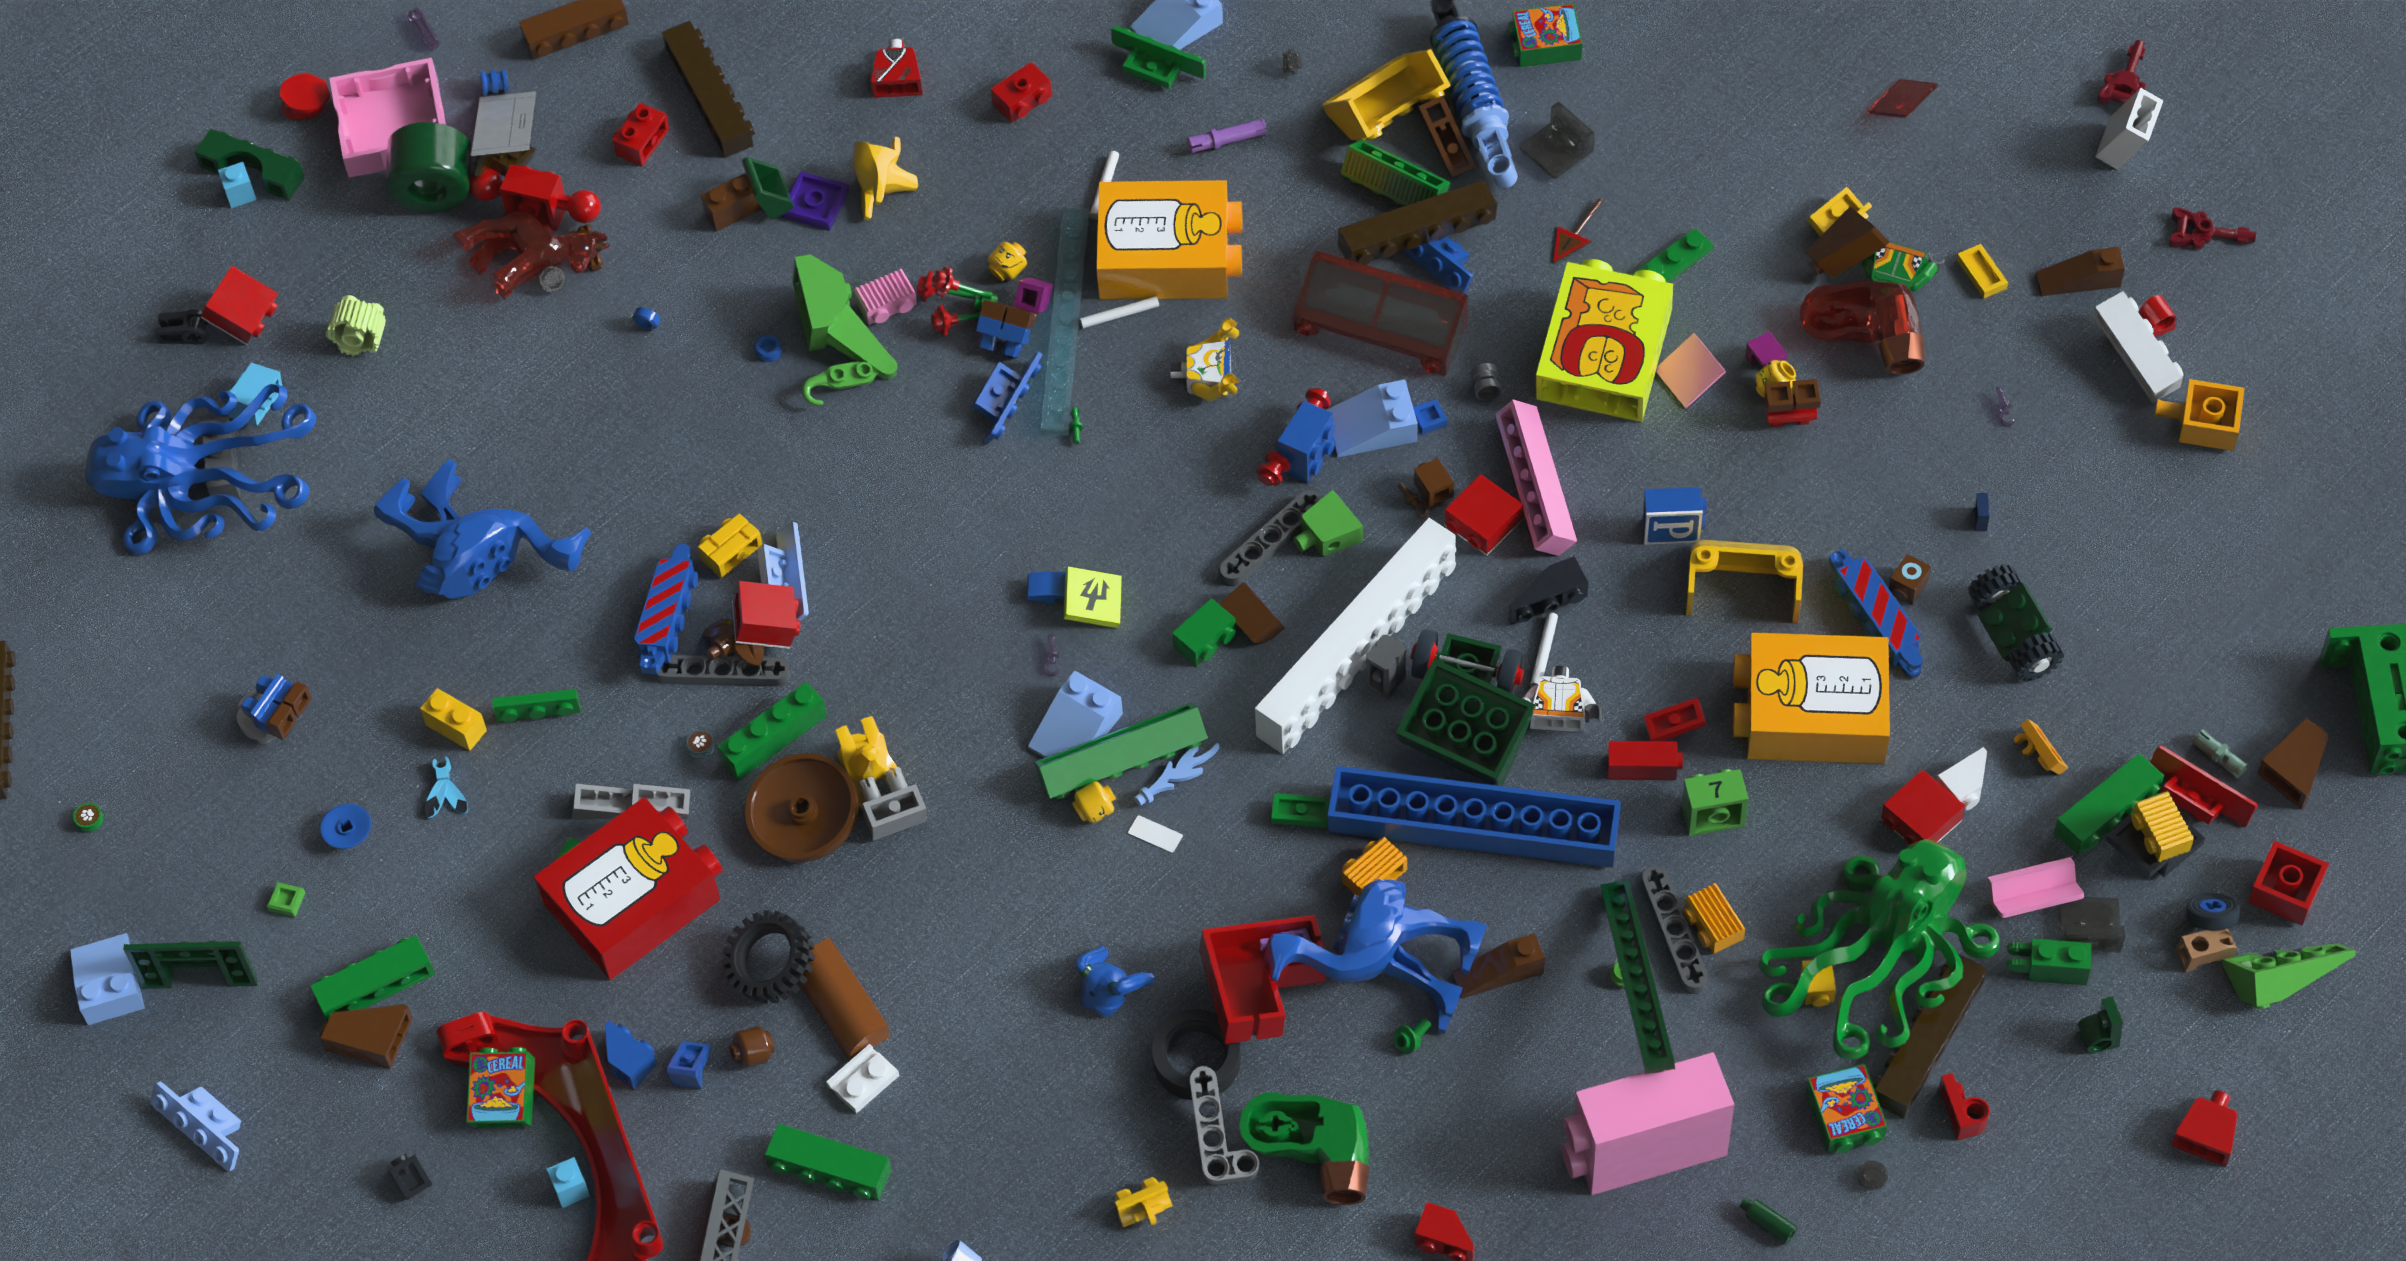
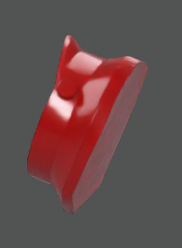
(304, 96)

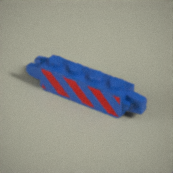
(1877, 610)

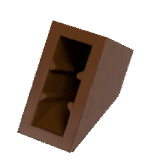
(1845, 244)
(2295, 762)
(368, 1033)

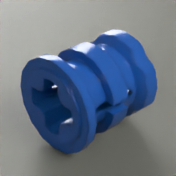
(494, 81)

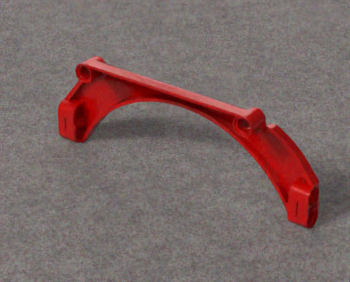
(575, 1086)

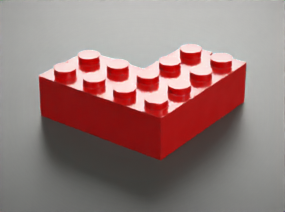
(1241, 981)

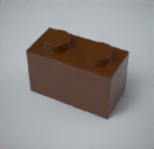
(729, 202)

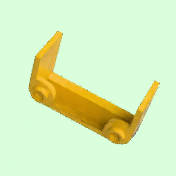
(1746, 557)

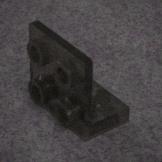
(1560, 142)
(2093, 922)

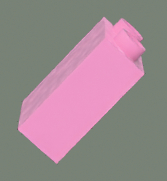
(1649, 1125)

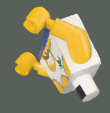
(1210, 365)

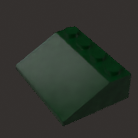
(1466, 723)

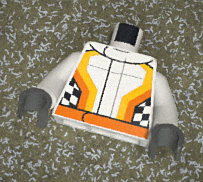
(1561, 703)

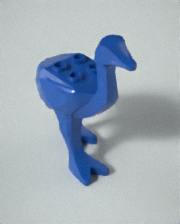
(470, 547)
(1373, 946)

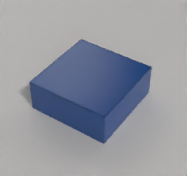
(1430, 416)

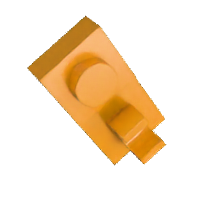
(2038, 741)

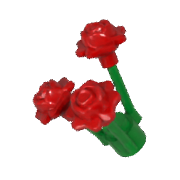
(942, 284)

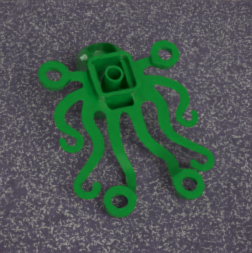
(1905, 911)

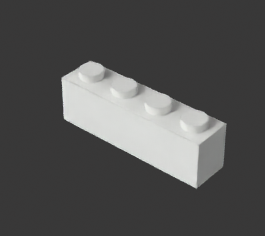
(2138, 346)

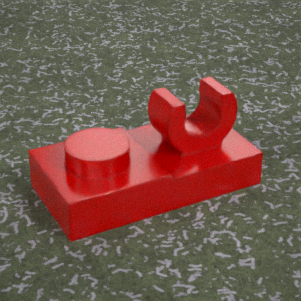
(1675, 720)

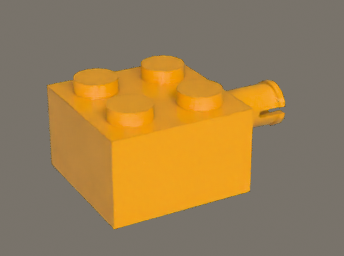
(2207, 415)

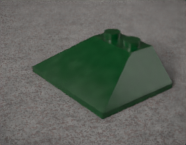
(156, 961)

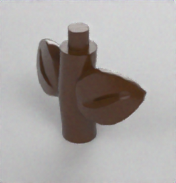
(723, 643)

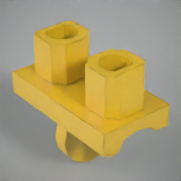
(1142, 1204)

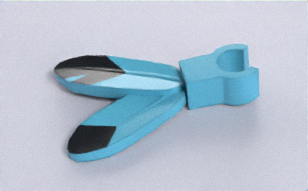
(444, 789)

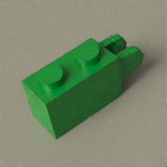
(2052, 960)

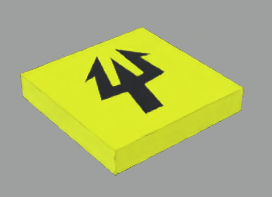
(1092, 597)

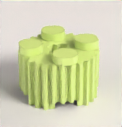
(356, 325)

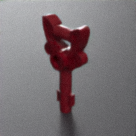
(2125, 80)
(2203, 230)

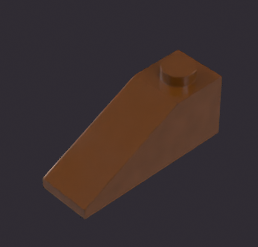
(1446, 136)
(2085, 272)
(1502, 966)

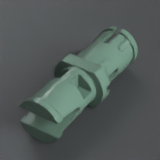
(2220, 754)

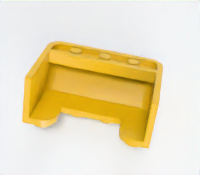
(1384, 93)

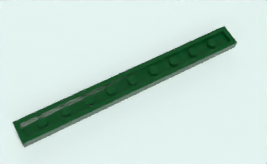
(1637, 977)

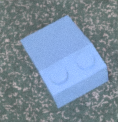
(1178, 21)
(1374, 420)
(1076, 716)
(105, 980)

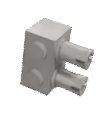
(892, 811)

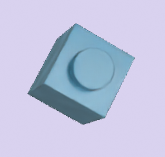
(237, 185)
(568, 1182)

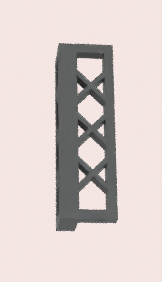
(714, 1217)

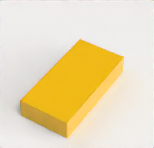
(1982, 271)

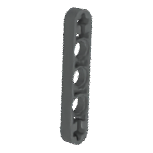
(1263, 547)
(733, 677)
(1674, 942)

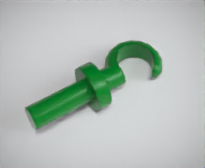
(1076, 426)

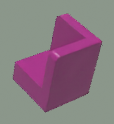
(1764, 350)

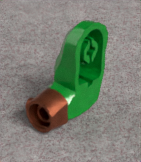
(1313, 1132)

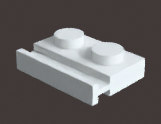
(862, 1078)

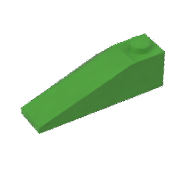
(2279, 976)

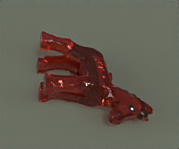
(533, 242)

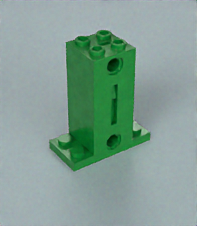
(2379, 683)

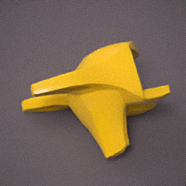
(879, 174)
(864, 754)

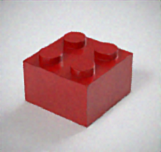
(2288, 883)

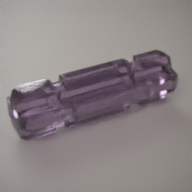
(423, 29)

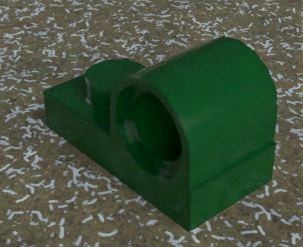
(2103, 1029)

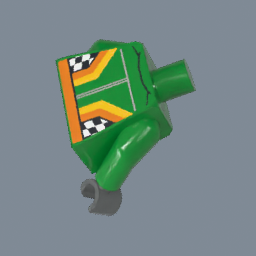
(1901, 265)

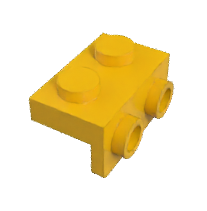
(1833, 209)

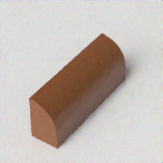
(842, 1001)

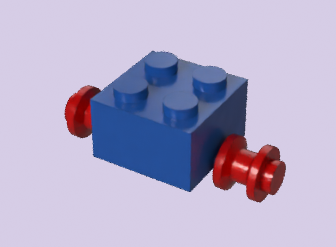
(1303, 442)

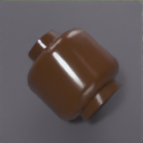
(752, 1046)

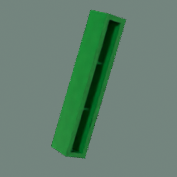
(1121, 750)

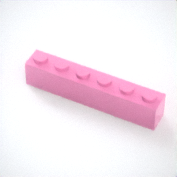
(1536, 478)

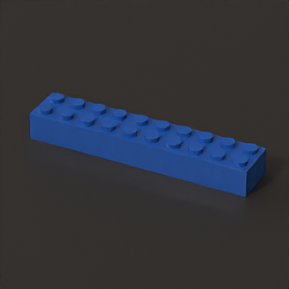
(1474, 816)

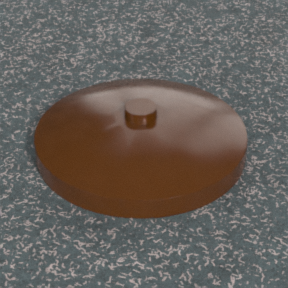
(802, 808)

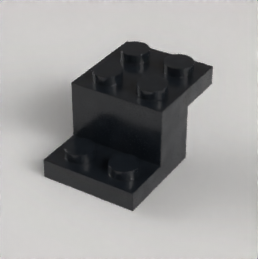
(2131, 845)

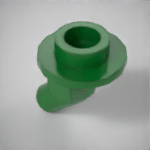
(1409, 1037)

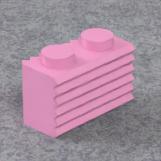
(885, 297)

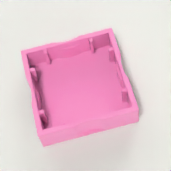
(379, 103)

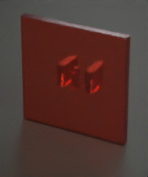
(1902, 98)

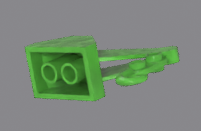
(829, 320)

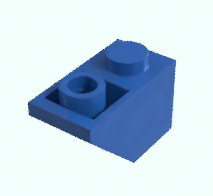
(626, 1056)

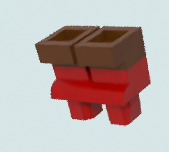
(1792, 404)

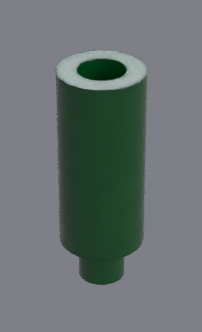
(1769, 1220)

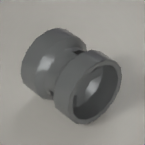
(1486, 382)

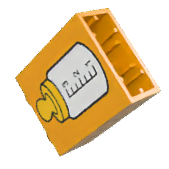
(1166, 240)
(1814, 698)

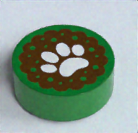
(88, 817)

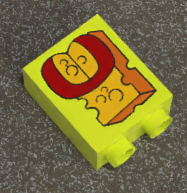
(1604, 340)

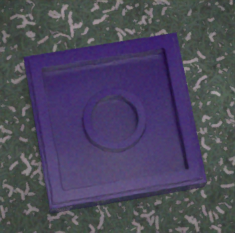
(816, 200)

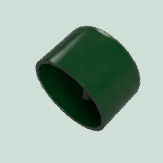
(428, 167)

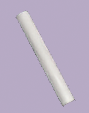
(1106, 177)
(1119, 312)
(1544, 648)

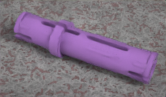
(1216, 138)

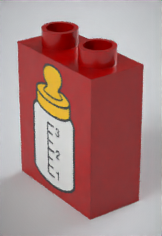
(630, 886)

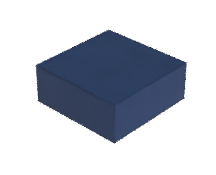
(1981, 512)

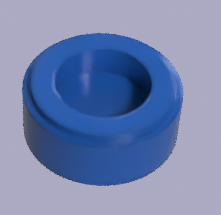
(646, 318)
(768, 348)

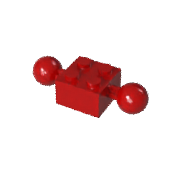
(536, 194)

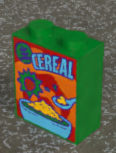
(1545, 35)
(500, 1088)
(1846, 1109)

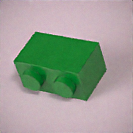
(1204, 633)

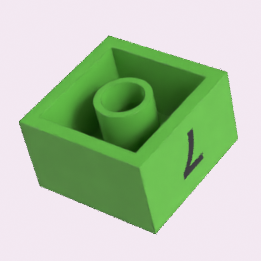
(1714, 802)

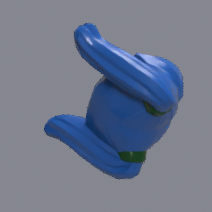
(1106, 981)

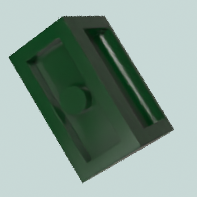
(768, 187)

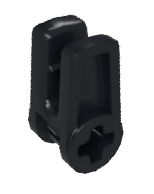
(181, 327)

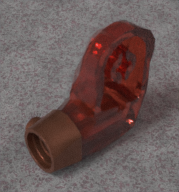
(1868, 314)

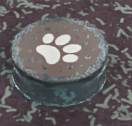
(700, 743)

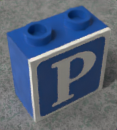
(1673, 515)

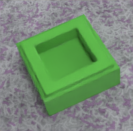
(286, 899)

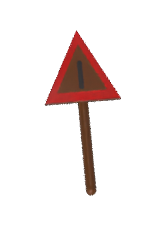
(1569, 242)

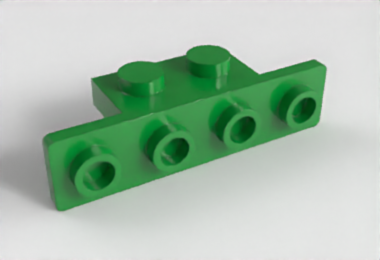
(1155, 60)

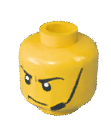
(1007, 261)
(1774, 372)
(1094, 802)

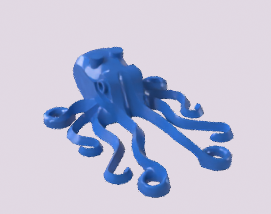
(160, 468)

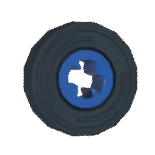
(2212, 911)

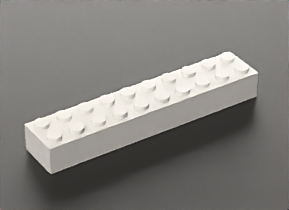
(1344, 645)

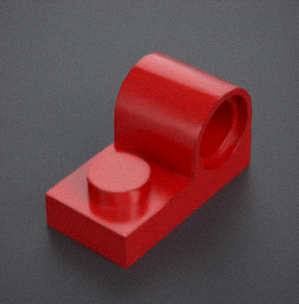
(2158, 314)
(1959, 1108)

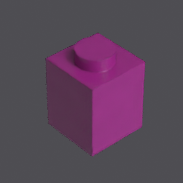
(1033, 295)

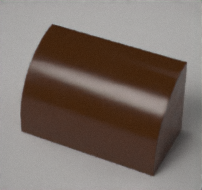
(1251, 614)

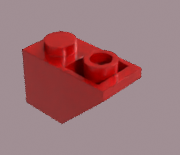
(1443, 1233)

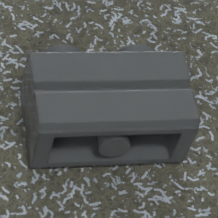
(1386, 665)

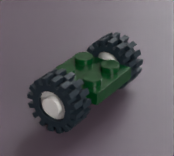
(2015, 623)

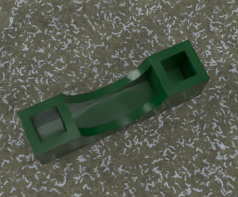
(279, 173)

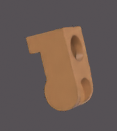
(2205, 948)

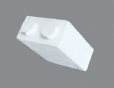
(2129, 128)

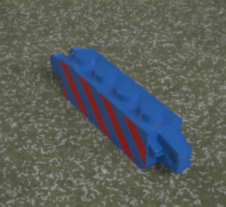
(665, 609)

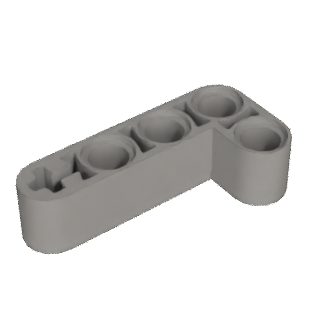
(1215, 1126)

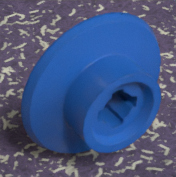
(344, 817)

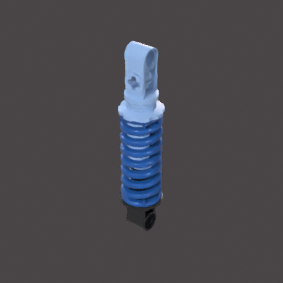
(1473, 89)

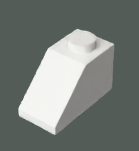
(1966, 778)

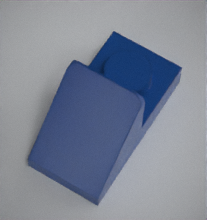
(688, 1064)

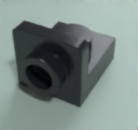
(409, 1176)

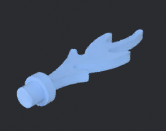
(1181, 773)

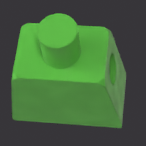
(1329, 526)

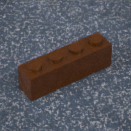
(571, 25)

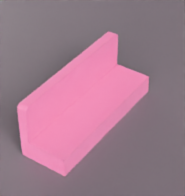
(2034, 888)

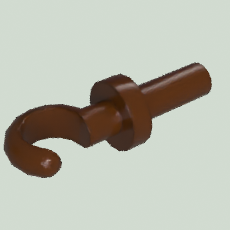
(1412, 500)

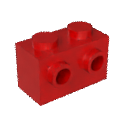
(640, 134)

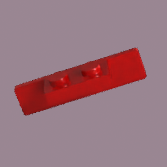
(2199, 791)

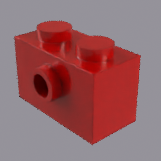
(1021, 92)

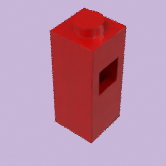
(1643, 760)

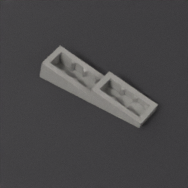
(609, 802)

